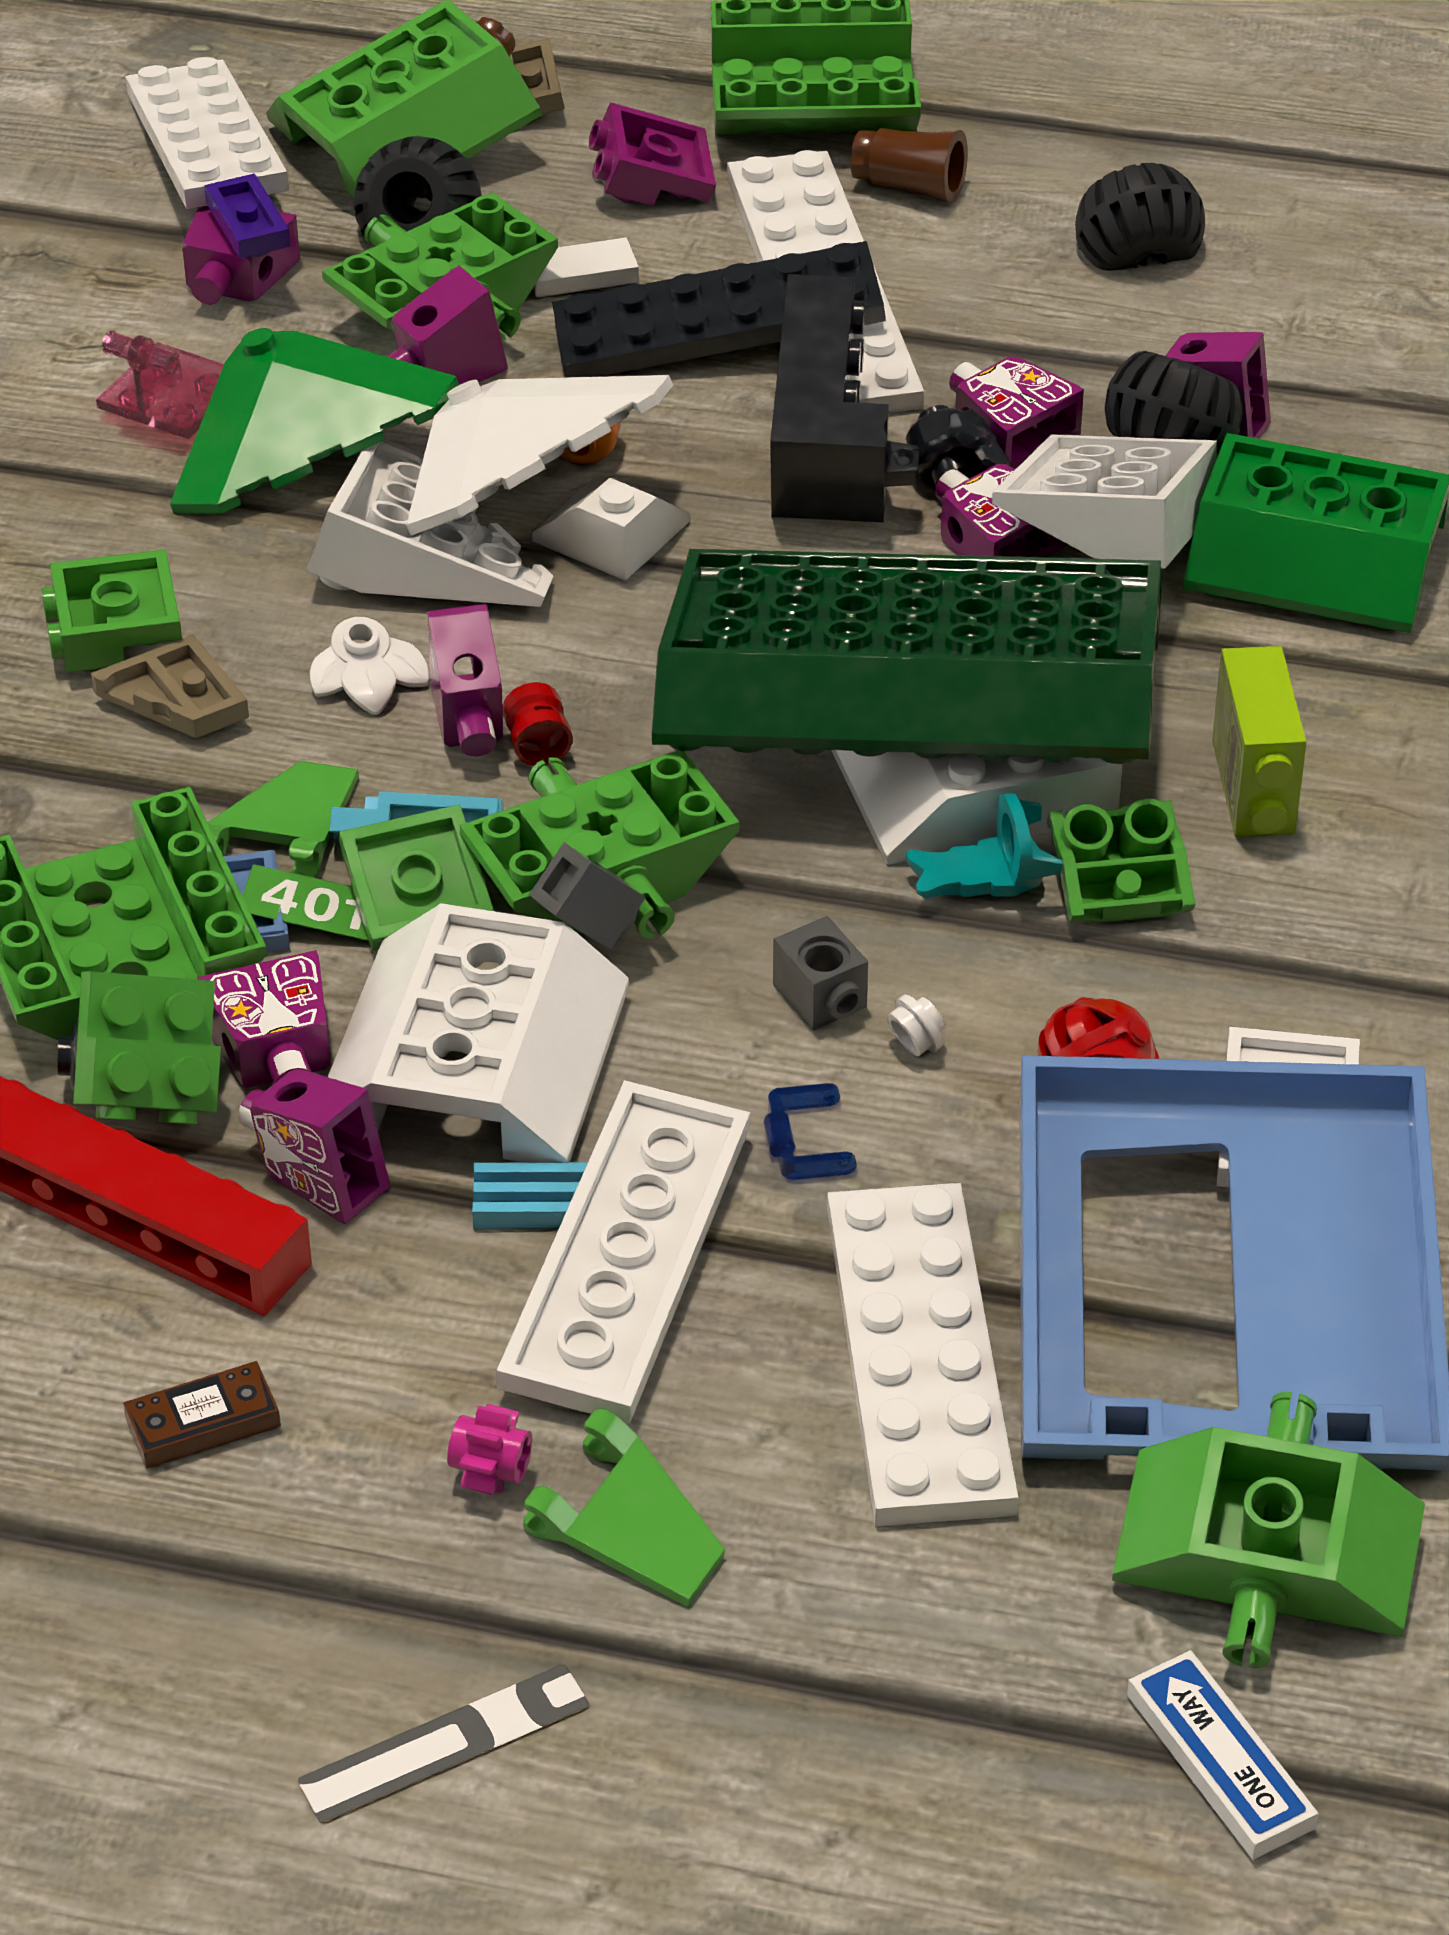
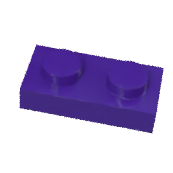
(247, 216)

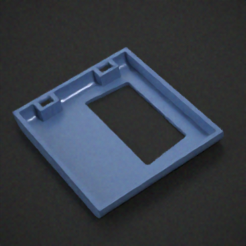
(1325, 1249)

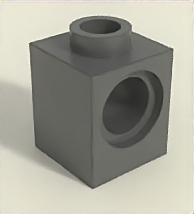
(587, 896)
(820, 972)

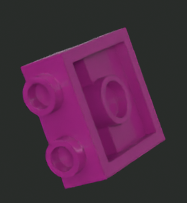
(650, 154)

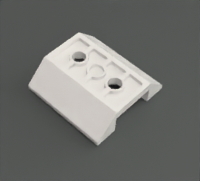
(527, 1027)

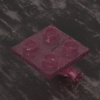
(161, 386)

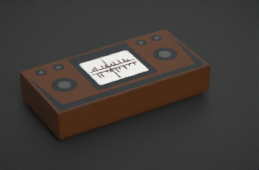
(201, 1414)

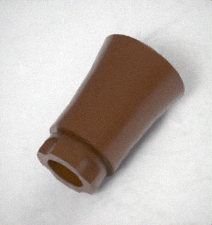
(912, 161)

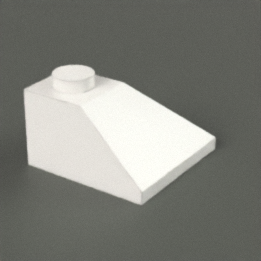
(611, 526)

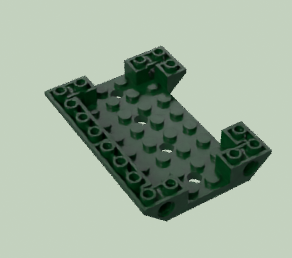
(910, 655)

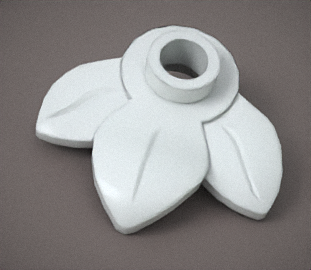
(367, 669)

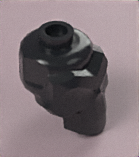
(955, 441)

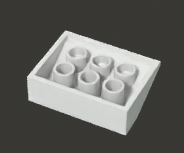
(1112, 493)

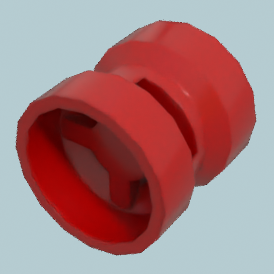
(537, 723)

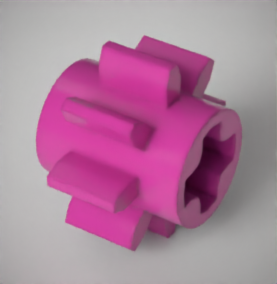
(489, 1449)

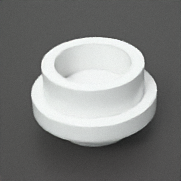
(917, 1024)

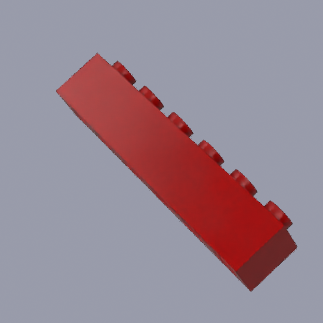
(149, 1201)

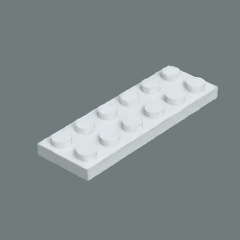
(203, 128)
(624, 1252)
(920, 1356)

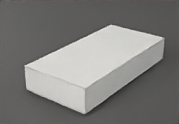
(588, 268)

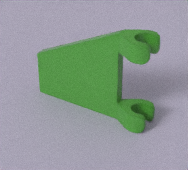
(291, 812)
(633, 1519)

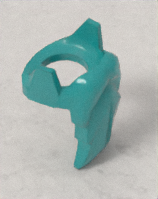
(996, 865)

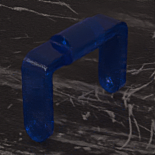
(781, 1138)

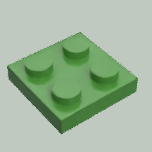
(410, 868)

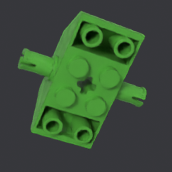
(483, 237)
(644, 823)
(1271, 1530)

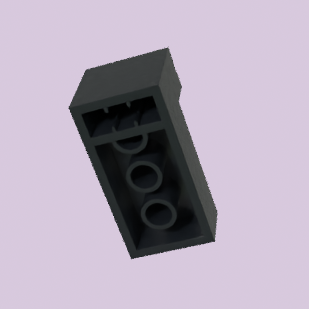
(824, 444)

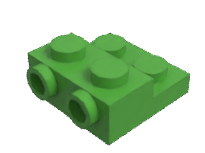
(108, 607)
(146, 1047)

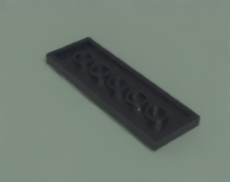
(698, 312)

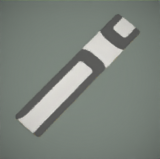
(442, 1743)

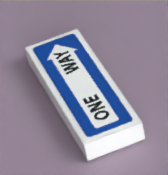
(1222, 1754)

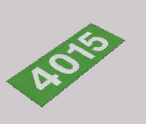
(304, 901)

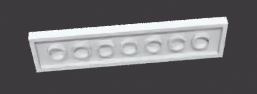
(802, 208)

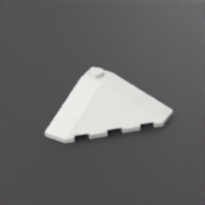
(513, 429)
(372, 551)

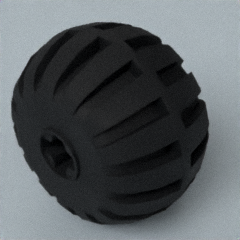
(412, 170)
(1140, 215)
(1171, 401)

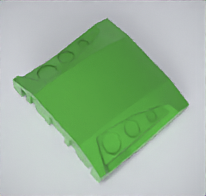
(1122, 862)

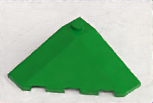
(293, 403)

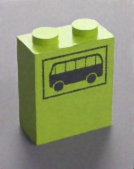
(1258, 741)

